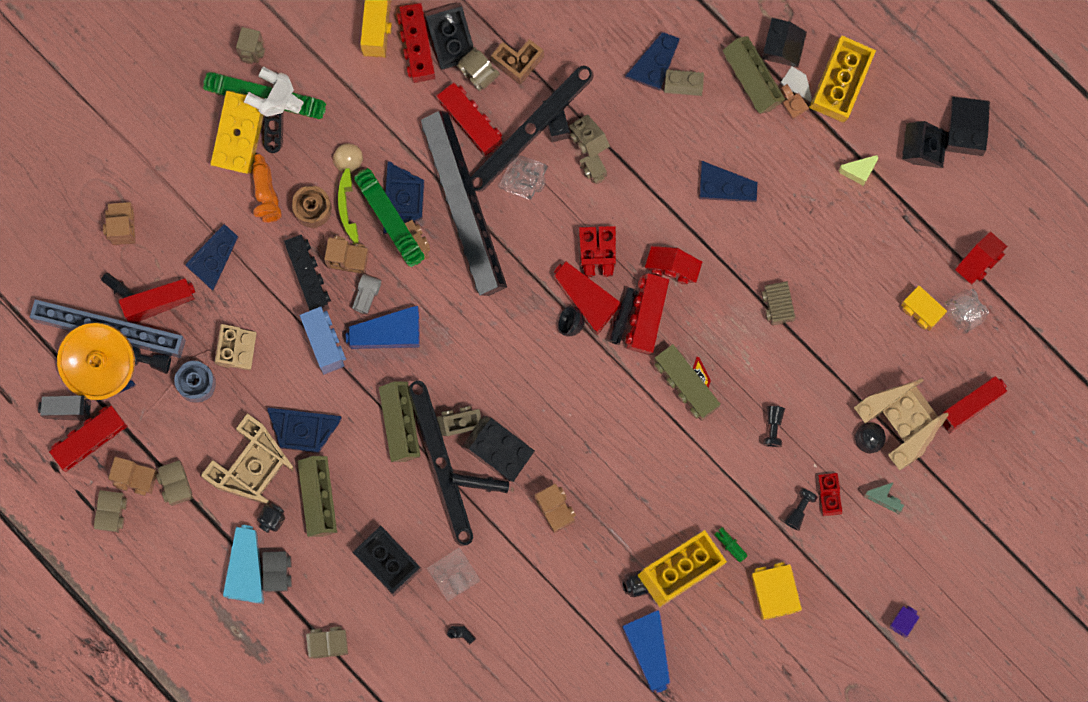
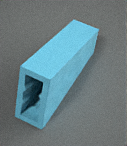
(244, 568)

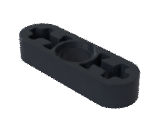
(278, 139)

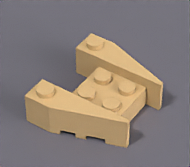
(909, 416)
(254, 466)

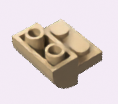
(235, 347)

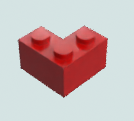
(983, 255)
(673, 264)

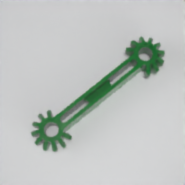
(220, 84)
(389, 217)

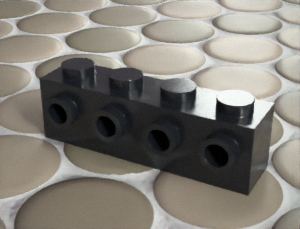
(306, 273)

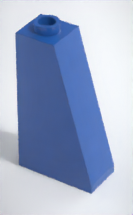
(389, 331)
(649, 649)

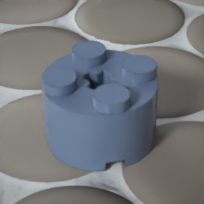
(186, 376)

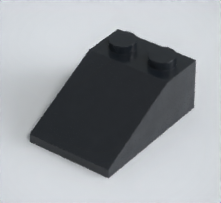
(449, 34)
(968, 126)

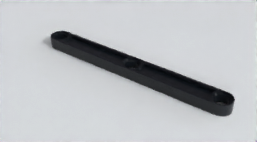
(541, 119)
(436, 449)

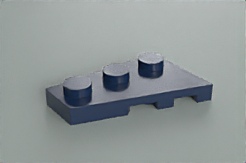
(654, 63)
(725, 185)
(213, 256)

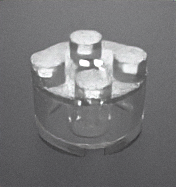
(966, 310)

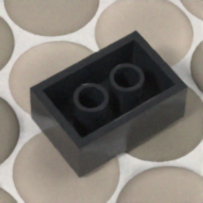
(498, 448)
(387, 560)

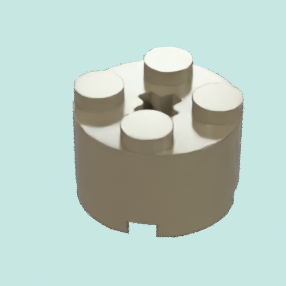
(479, 68)

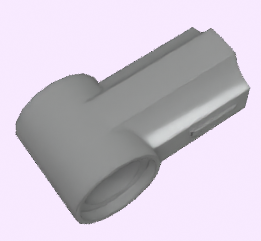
(368, 289)

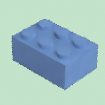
(323, 340)

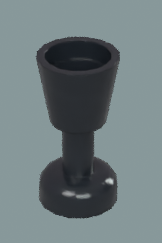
(157, 362)
(774, 418)
(796, 516)

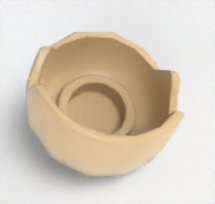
(347, 157)

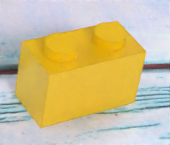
(923, 308)

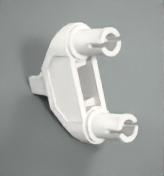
(279, 98)

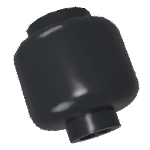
(271, 518)
(633, 585)

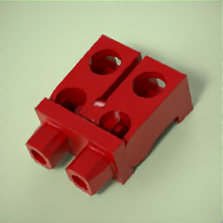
(598, 256)

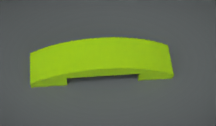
(346, 186)

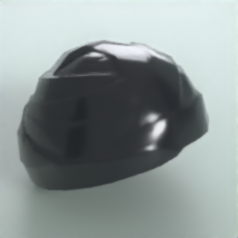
(570, 321)
(870, 437)

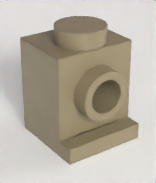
(593, 168)

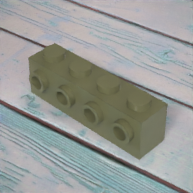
(753, 75)
(687, 382)
(399, 422)
(317, 496)

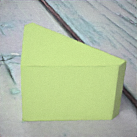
(859, 170)

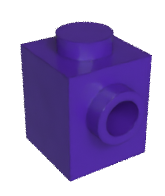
(904, 621)

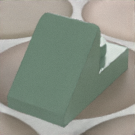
(879, 496)

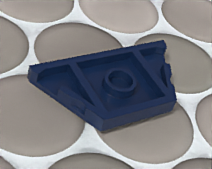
(405, 193)
(302, 429)

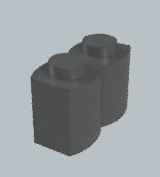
(276, 571)

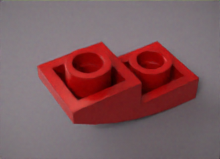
(830, 494)

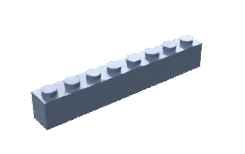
(138, 335)

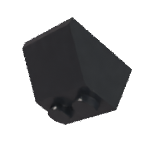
(784, 43)
(924, 144)

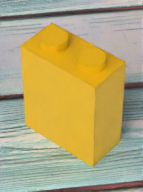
(776, 591)

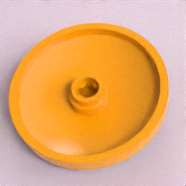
(96, 361)

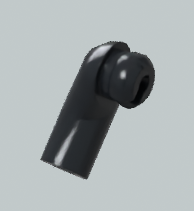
(461, 632)

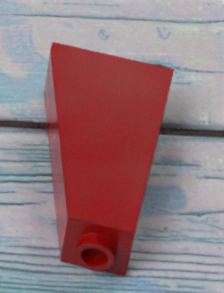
(591, 299)
(156, 300)
(974, 403)

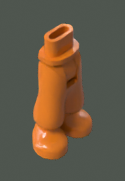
(264, 192)

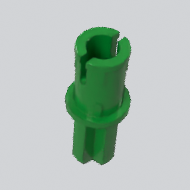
(731, 545)

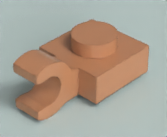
(794, 103)

